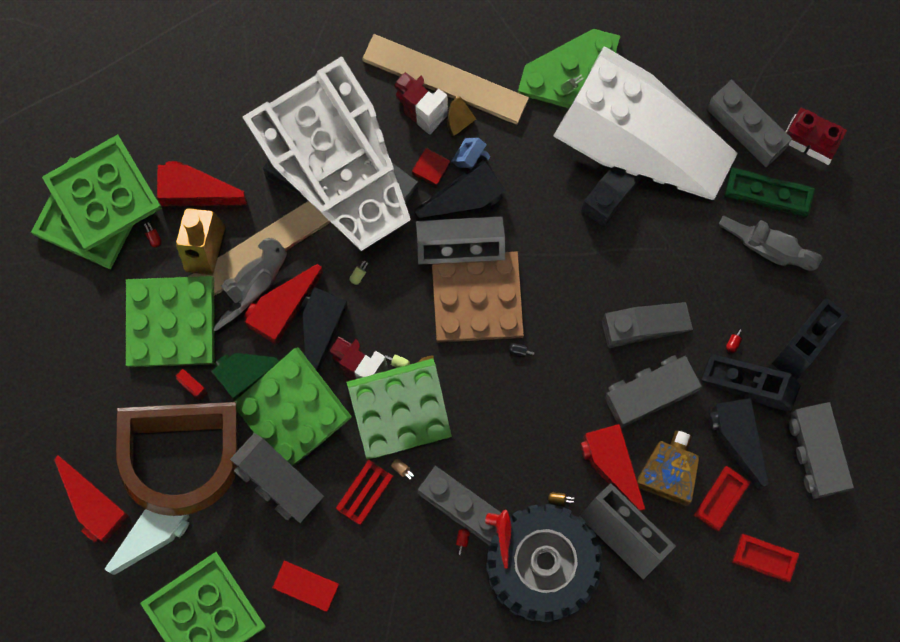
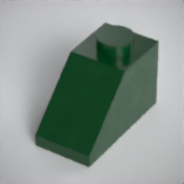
(241, 371)

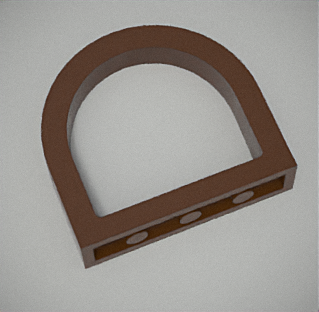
(169, 419)

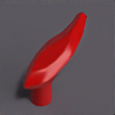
(503, 528)

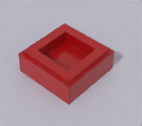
(431, 167)
(191, 385)

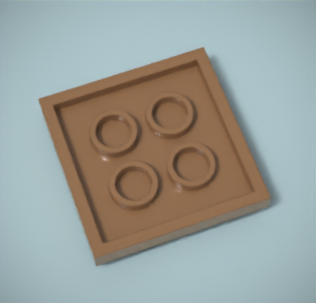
(478, 300)

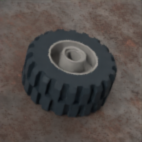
(550, 564)

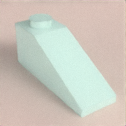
(147, 536)

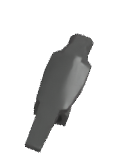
(773, 244)
(252, 280)

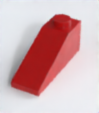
(190, 187)
(280, 306)
(612, 462)
(90, 505)

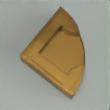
(459, 116)

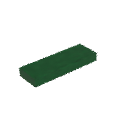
(769, 192)

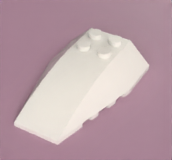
(642, 127)
(333, 153)

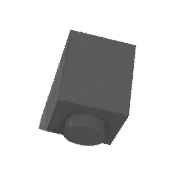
(645, 323)

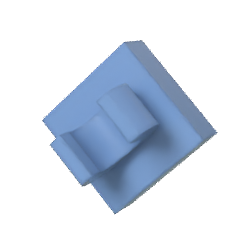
(469, 153)

